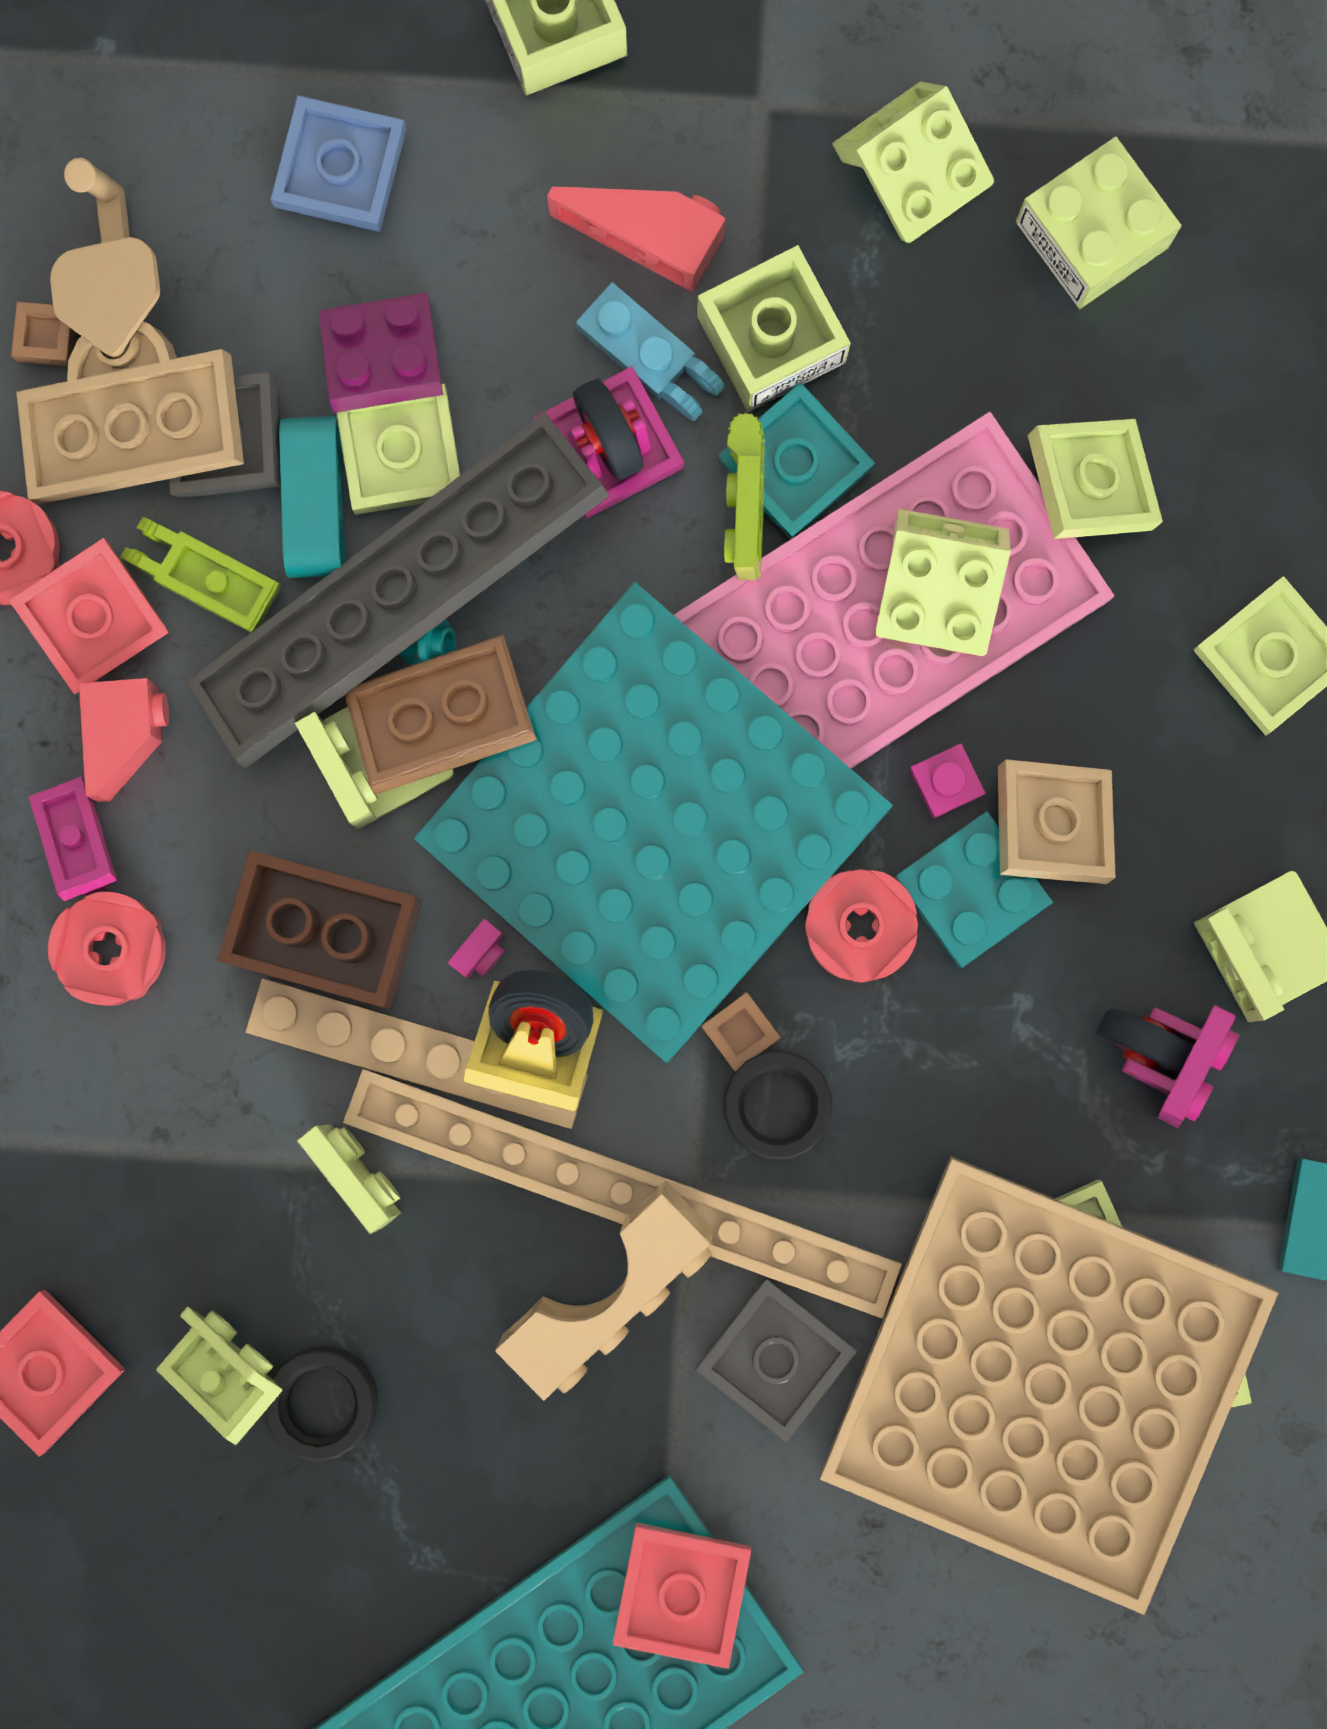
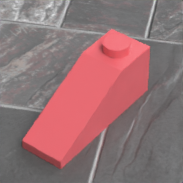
(650, 227)

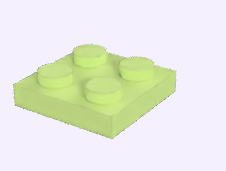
(398, 453)
(1094, 478)
(1270, 655)
(337, 1157)

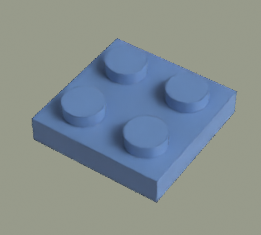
(338, 163)

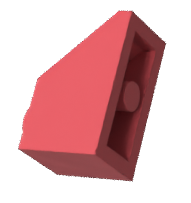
(119, 731)

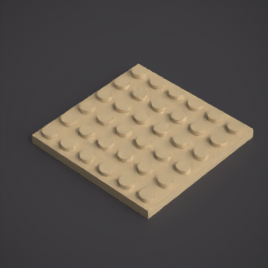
(1048, 1385)

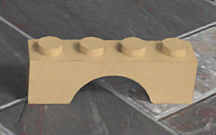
(556, 1339)

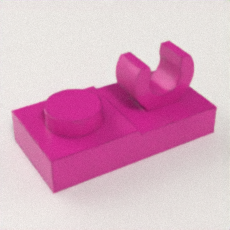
(72, 840)

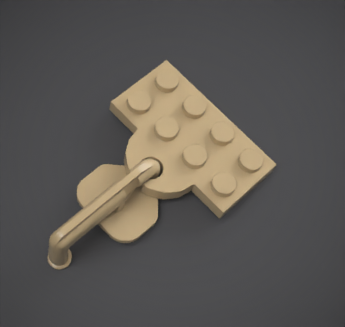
(131, 414)

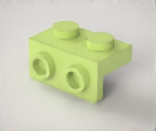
(218, 1377)

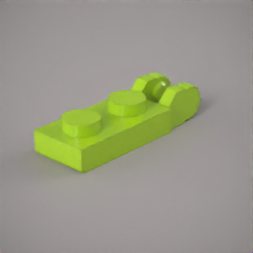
(746, 494)
(206, 577)

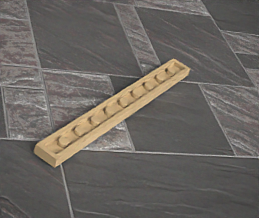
(617, 1189)

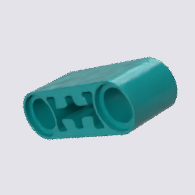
(312, 496)

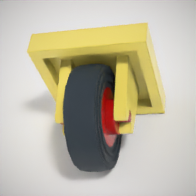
(535, 1039)

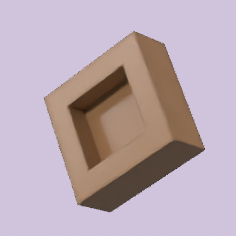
(41, 336)
(740, 1031)

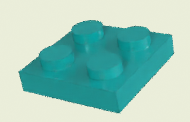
(806, 461)
(965, 896)

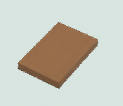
(439, 714)

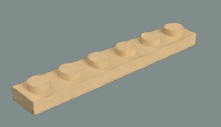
(382, 1046)

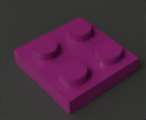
(380, 352)

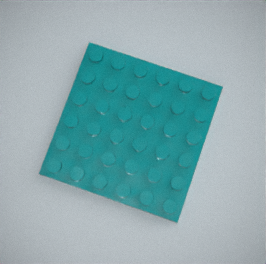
(653, 823)

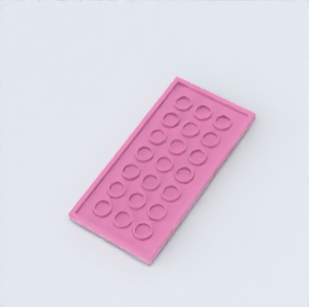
(814, 612)

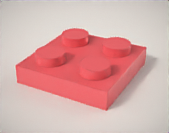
(89, 615)
(49, 1372)
(682, 1595)

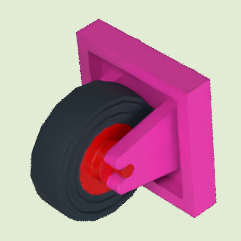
(617, 436)
(1154, 1045)

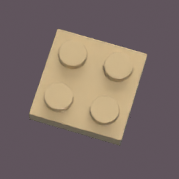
(1056, 822)

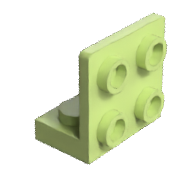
(918, 158)
(943, 582)
(341, 763)
(1268, 946)

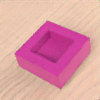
(947, 781)
(479, 951)

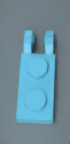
(640, 341)

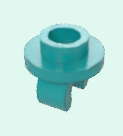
(431, 645)

